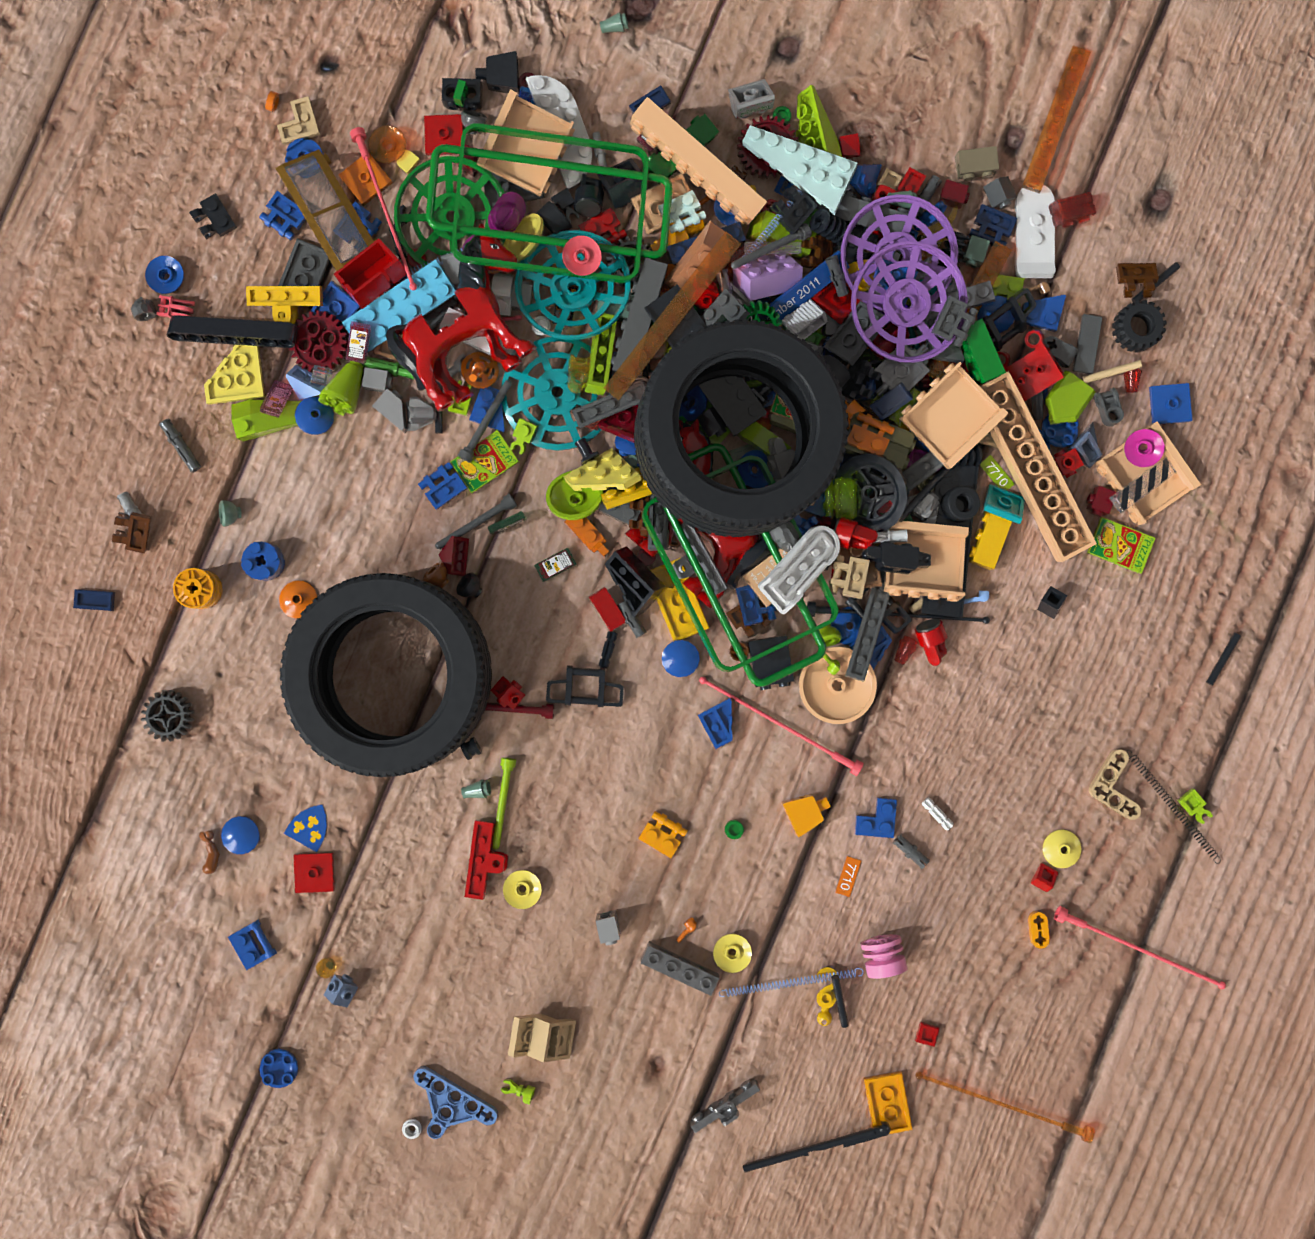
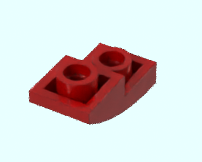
(607, 609)

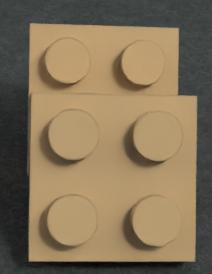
(541, 1037)

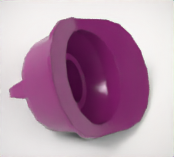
(507, 212)

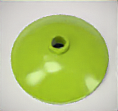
(562, 500)

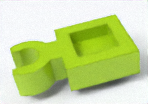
(462, 408)
(524, 433)
(1193, 804)

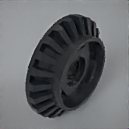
(889, 489)

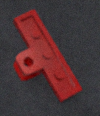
(911, 181)
(483, 860)

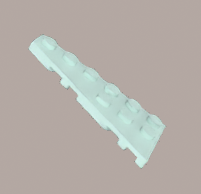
(808, 168)

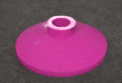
(1145, 457)

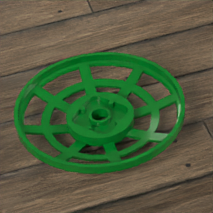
(443, 204)

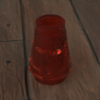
(1132, 380)
(905, 649)

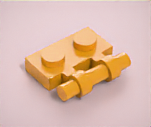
(658, 838)

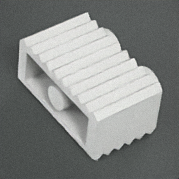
(805, 319)

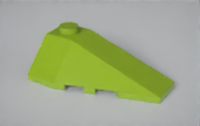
(814, 124)

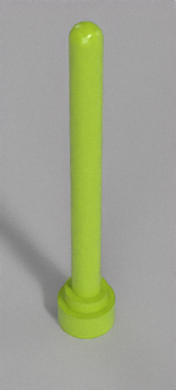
(507, 766)

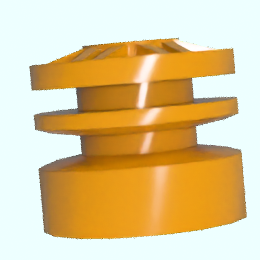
(208, 591)

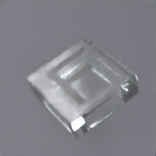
(321, 375)

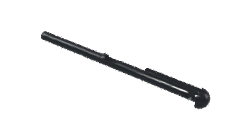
(846, 1141)

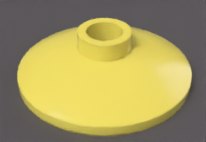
(1052, 848)
(521, 899)
(735, 962)

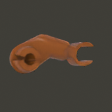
(213, 853)

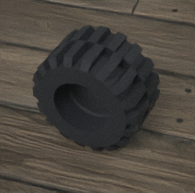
(1149, 315)

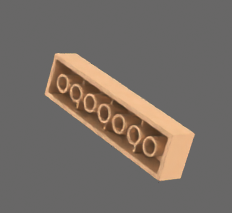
(697, 162)

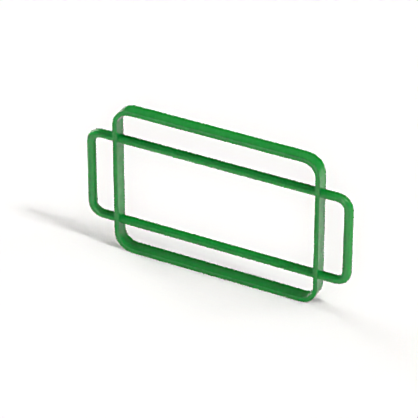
(644, 176)
(745, 663)

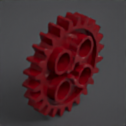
(759, 164)
(332, 351)

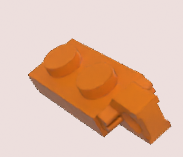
(588, 535)

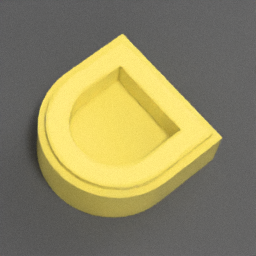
(408, 161)

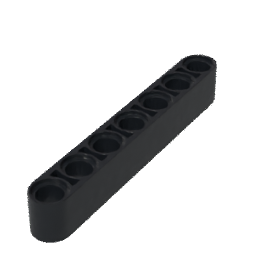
(232, 331)

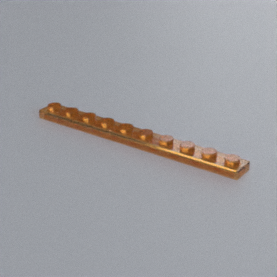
(672, 316)

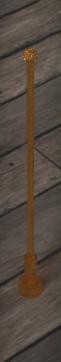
(1086, 1133)

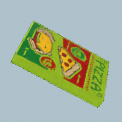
(490, 460)
(1121, 545)

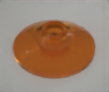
(381, 138)

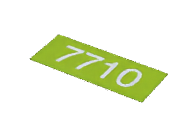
(996, 473)

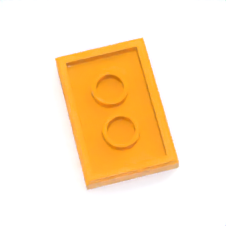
(888, 1101)

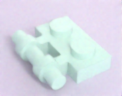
(683, 206)

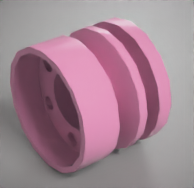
(885, 957)

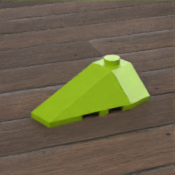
(252, 423)

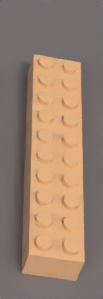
(1037, 473)

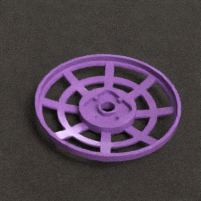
(896, 237)
(911, 289)

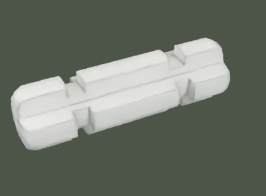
(937, 813)

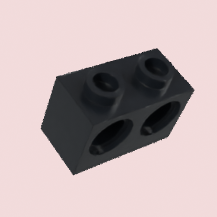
(474, 86)

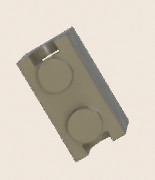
(976, 163)

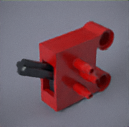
(1034, 373)

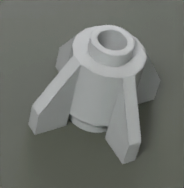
(419, 413)
(926, 508)

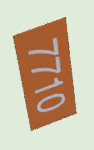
(848, 876)

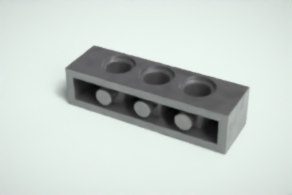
(679, 968)

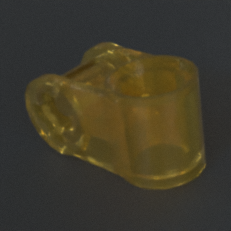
(577, 370)

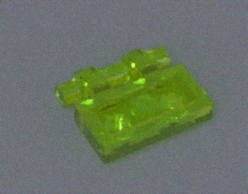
(845, 497)

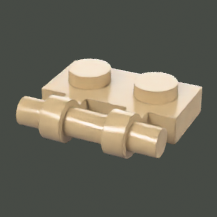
(855, 578)

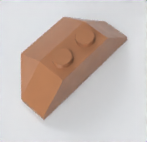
(695, 255)

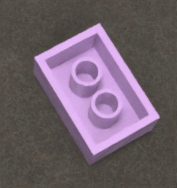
(767, 276)

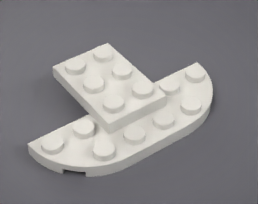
(559, 101)

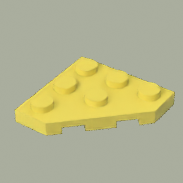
(236, 377)
(603, 472)

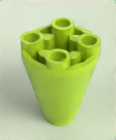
(344, 389)

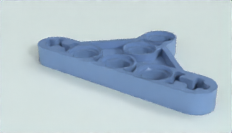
(459, 1110)

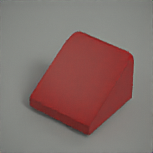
(1044, 877)

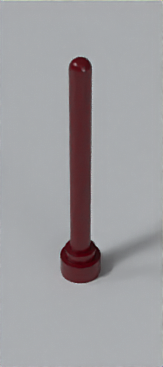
(545, 711)

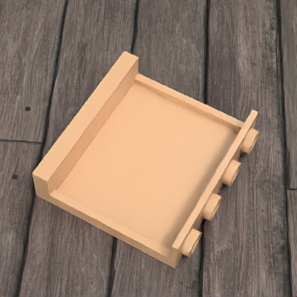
(526, 116)
(952, 415)
(1120, 472)
(946, 571)

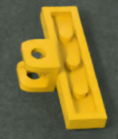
(284, 299)
(616, 497)

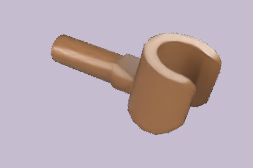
(1042, 287)

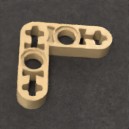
(1107, 785)

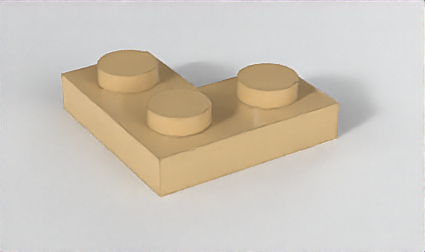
(303, 126)

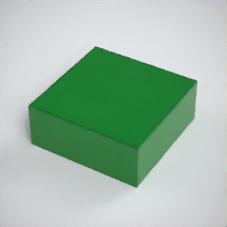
(460, 93)

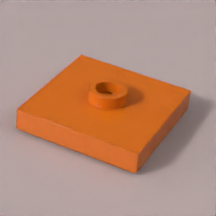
(360, 181)

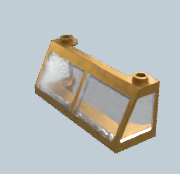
(325, 207)

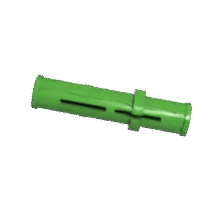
(393, 368)

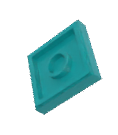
(1004, 504)

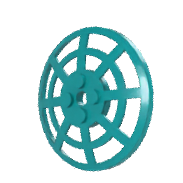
(569, 300)
(543, 396)

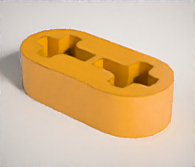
(1043, 929)

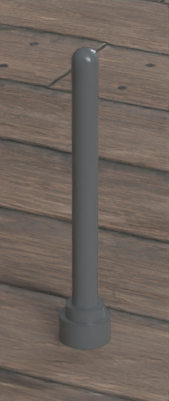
(802, 233)
(467, 452)
(507, 503)

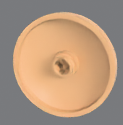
(836, 697)

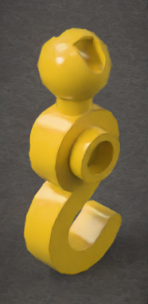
(825, 998)

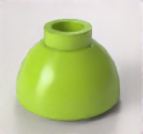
(830, 635)

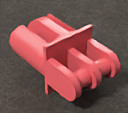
(173, 307)

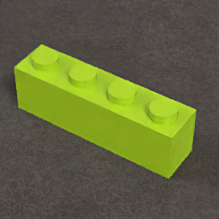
(600, 357)

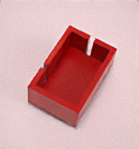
(370, 273)

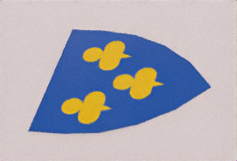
(309, 827)

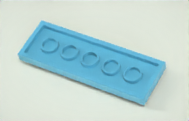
(403, 304)

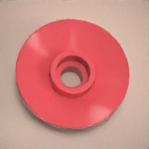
(588, 248)

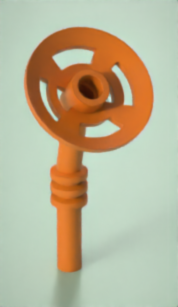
(470, 375)

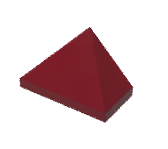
(455, 555)

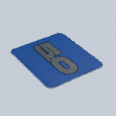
(782, 184)

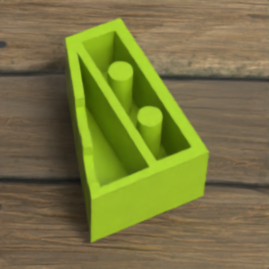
(761, 222)

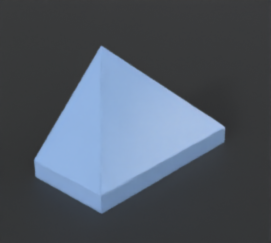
(301, 384)

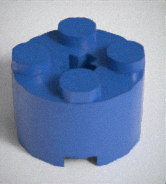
(252, 563)

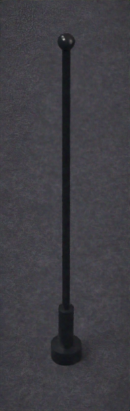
(827, 610)

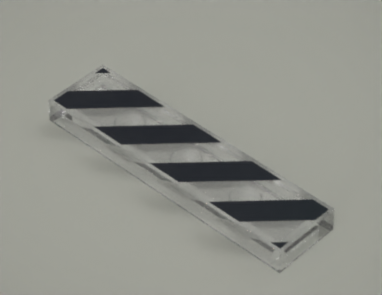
(1143, 485)

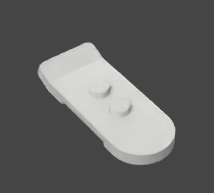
(1034, 234)
(800, 567)

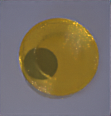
(326, 967)

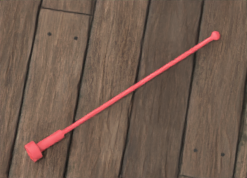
(358, 136)
(855, 767)
(1061, 915)

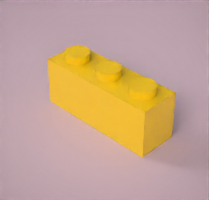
(989, 541)

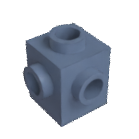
(341, 990)

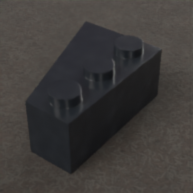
(634, 579)

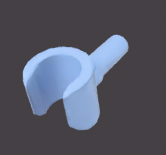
(983, 596)

